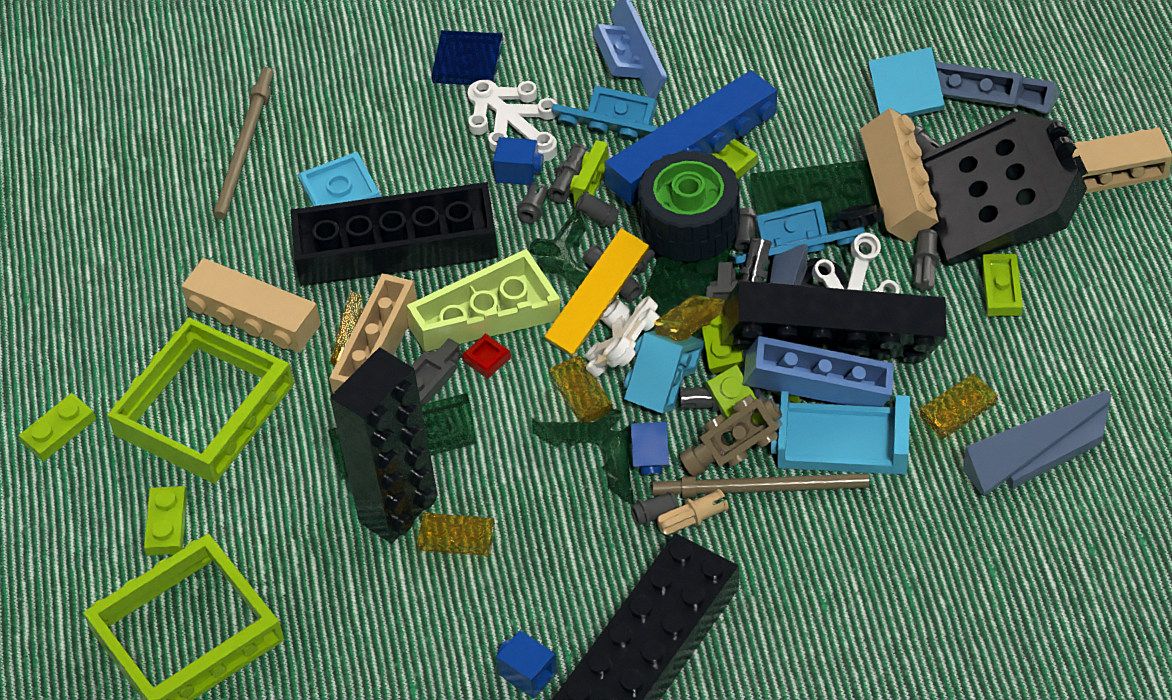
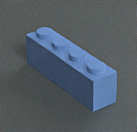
(817, 373)

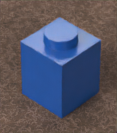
(517, 161)
(650, 447)
(526, 663)

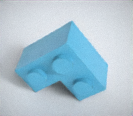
(660, 370)

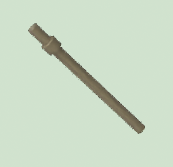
(258, 97)
(690, 487)

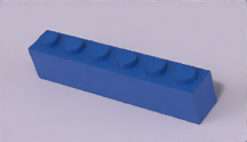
(701, 128)

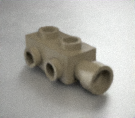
(743, 430)

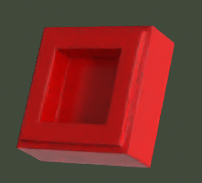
(486, 356)

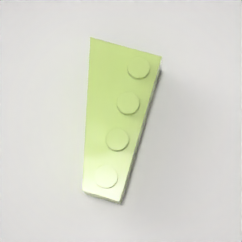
(491, 302)

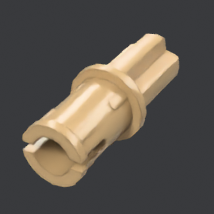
(692, 513)

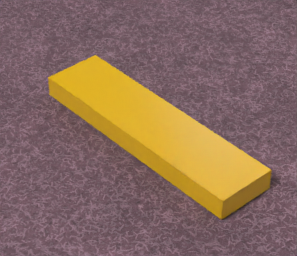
(596, 292)

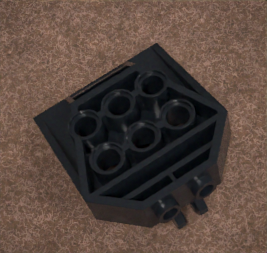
(1004, 185)

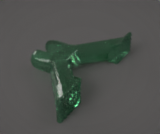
(557, 253)
(601, 434)

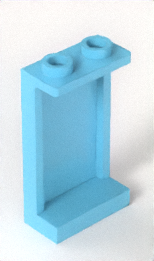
(843, 437)

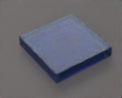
(467, 57)

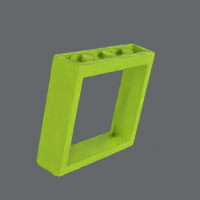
(238, 430)
(213, 665)

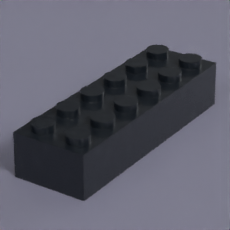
(393, 233)
(835, 319)
(385, 445)
(656, 626)

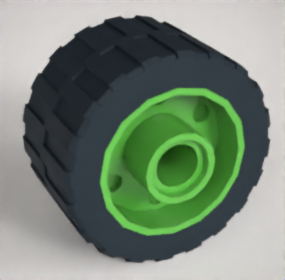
(689, 206)

